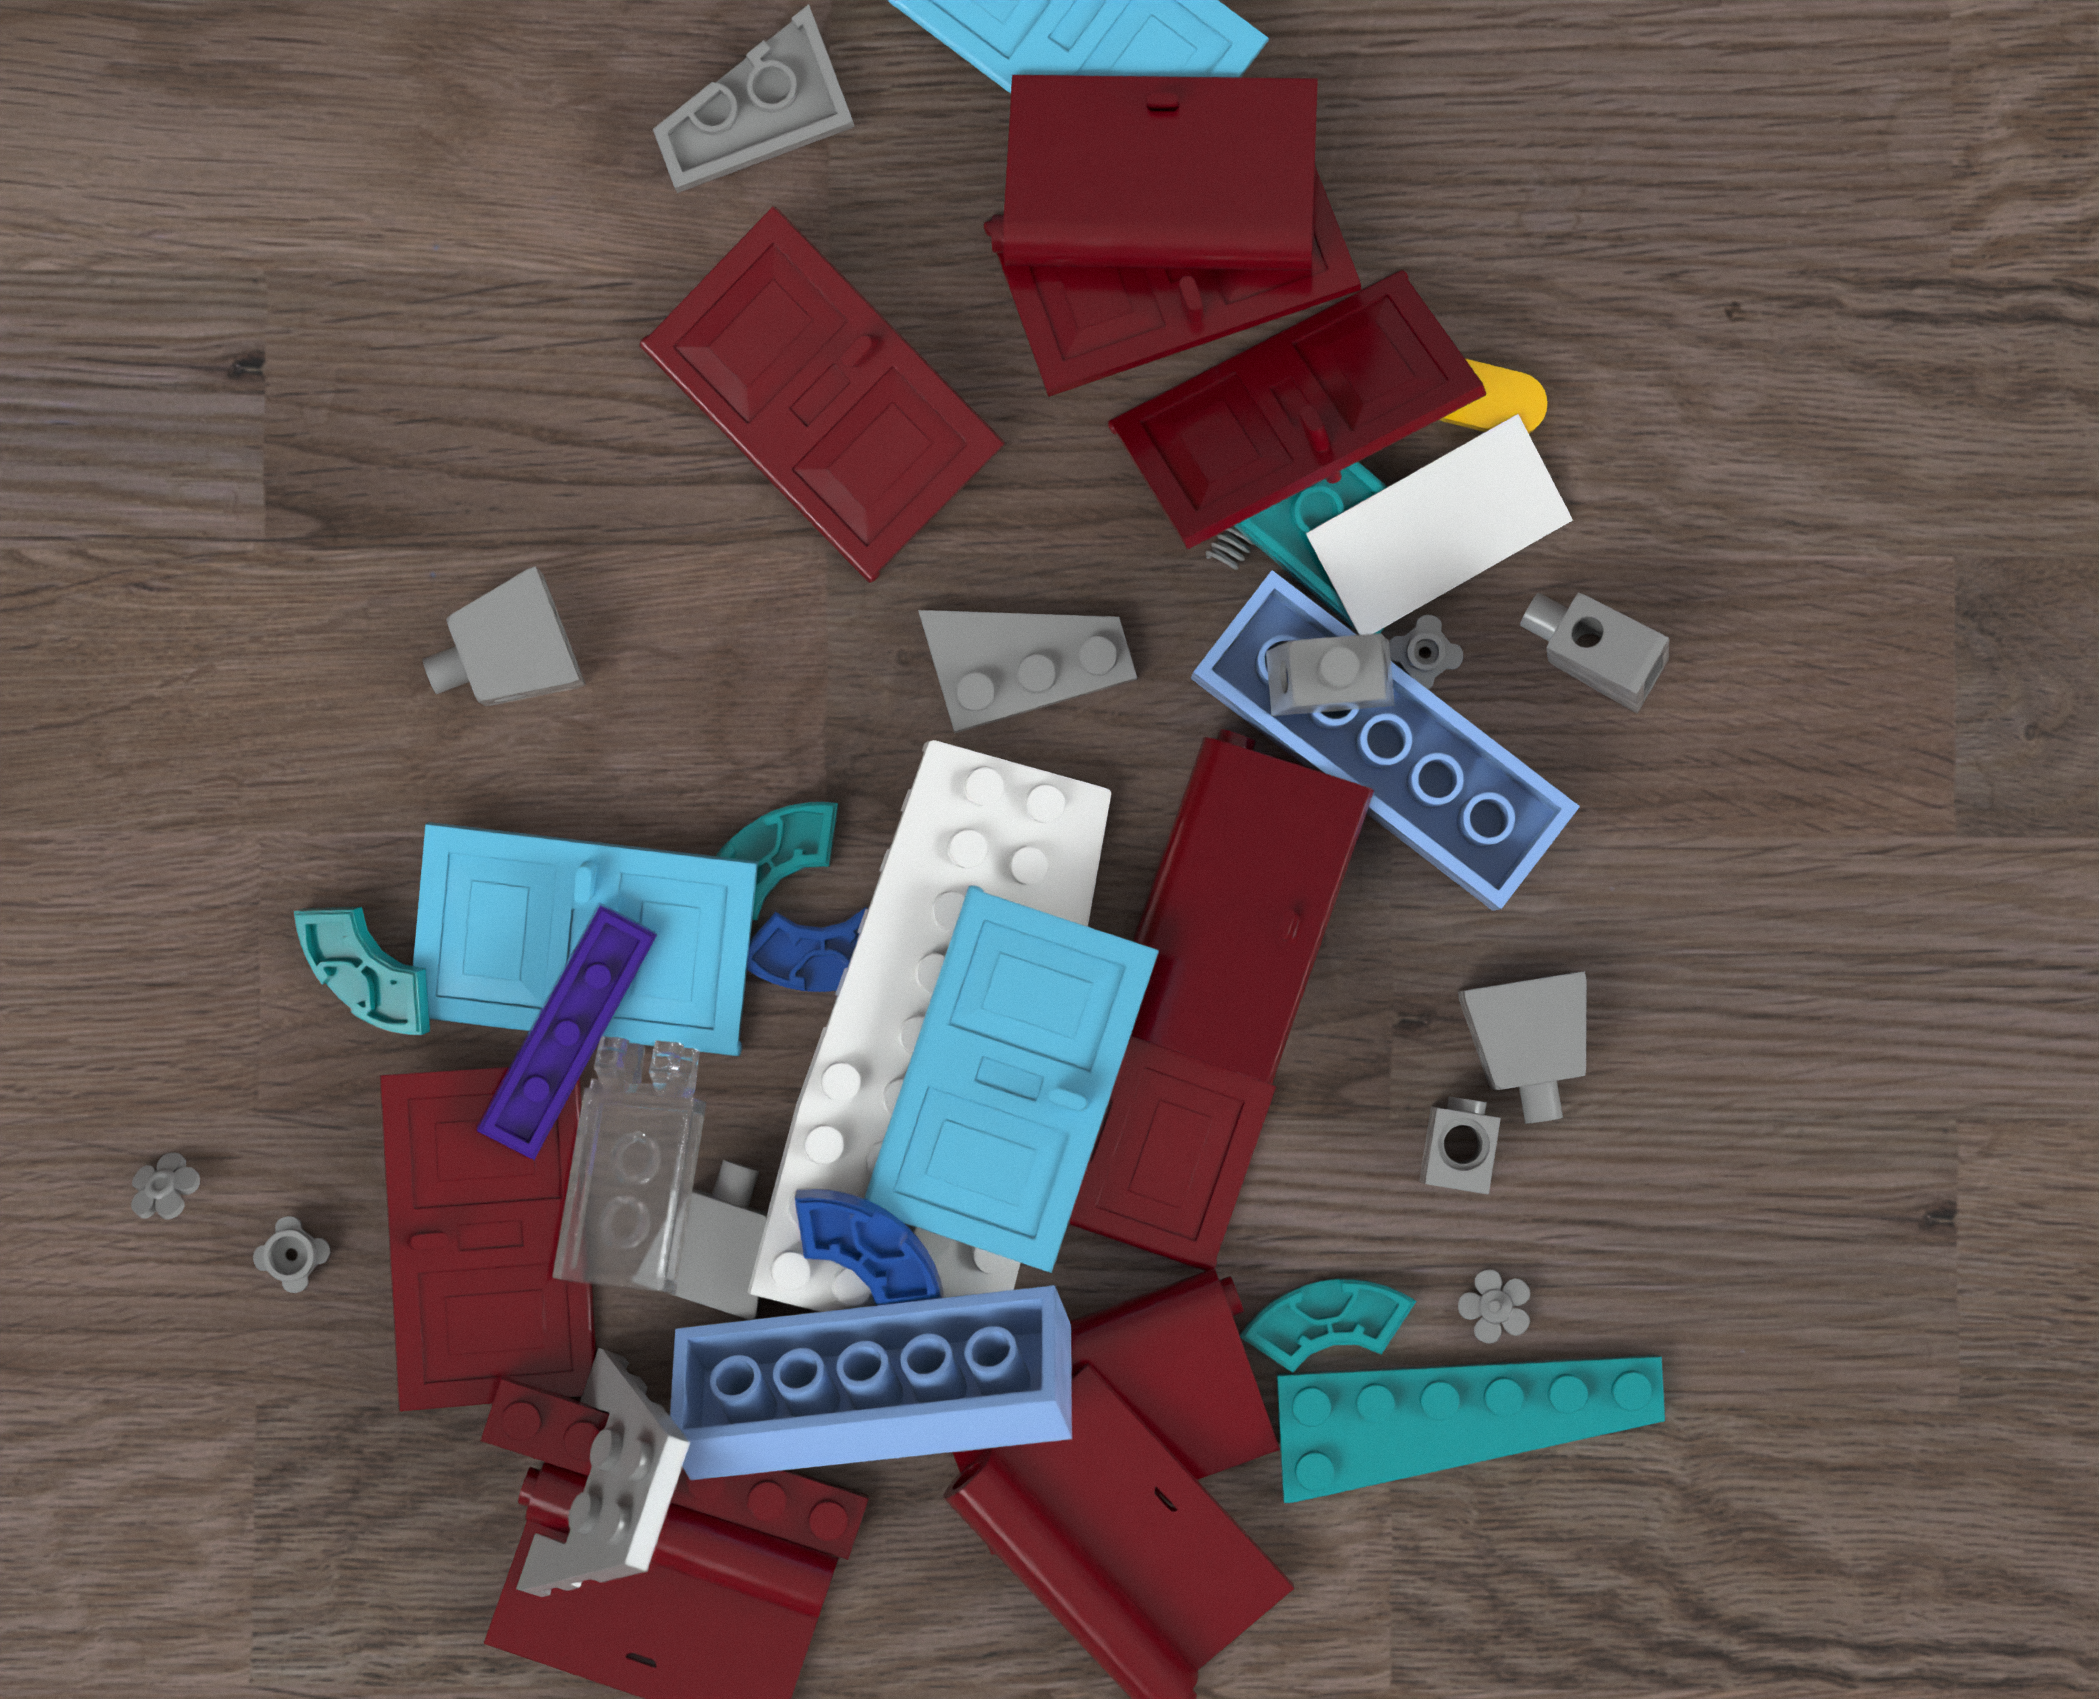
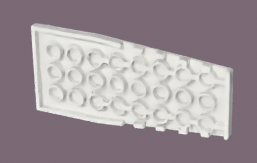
(960, 826)

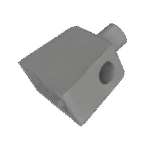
(507, 645)
(1619, 666)
(1330, 674)
(1530, 1037)
(723, 1244)

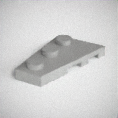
(758, 110)
(1021, 662)

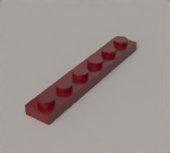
(771, 1502)

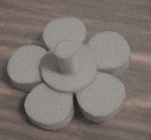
(162, 1187)
(1496, 1306)

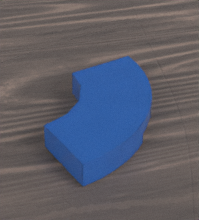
(803, 955)
(868, 1243)

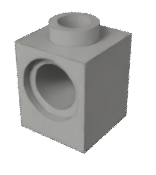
(1469, 1175)

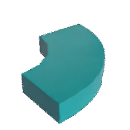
(784, 844)
(360, 972)
(1327, 1315)

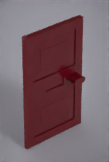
(1115, 319)
(822, 394)
(1296, 408)
(1171, 1154)
(477, 1247)

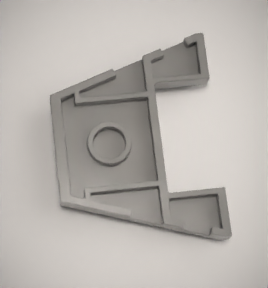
(626, 1492)

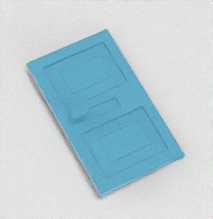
(1091, 36)
(512, 905)
(1010, 1079)

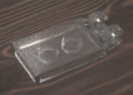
(632, 1169)

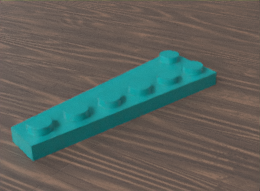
(1412, 1421)

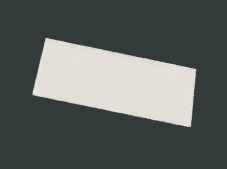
(1439, 526)

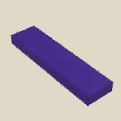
(566, 1031)

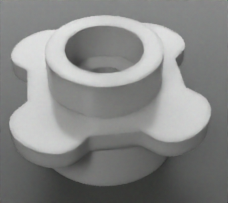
(1425, 634)
(273, 1256)

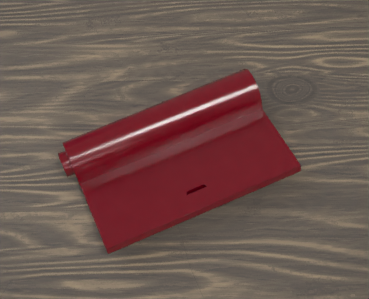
(1159, 173)
(1243, 903)
(1179, 1371)
(1116, 1565)
(707, 1620)

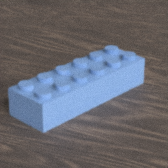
(1431, 769)
(873, 1383)

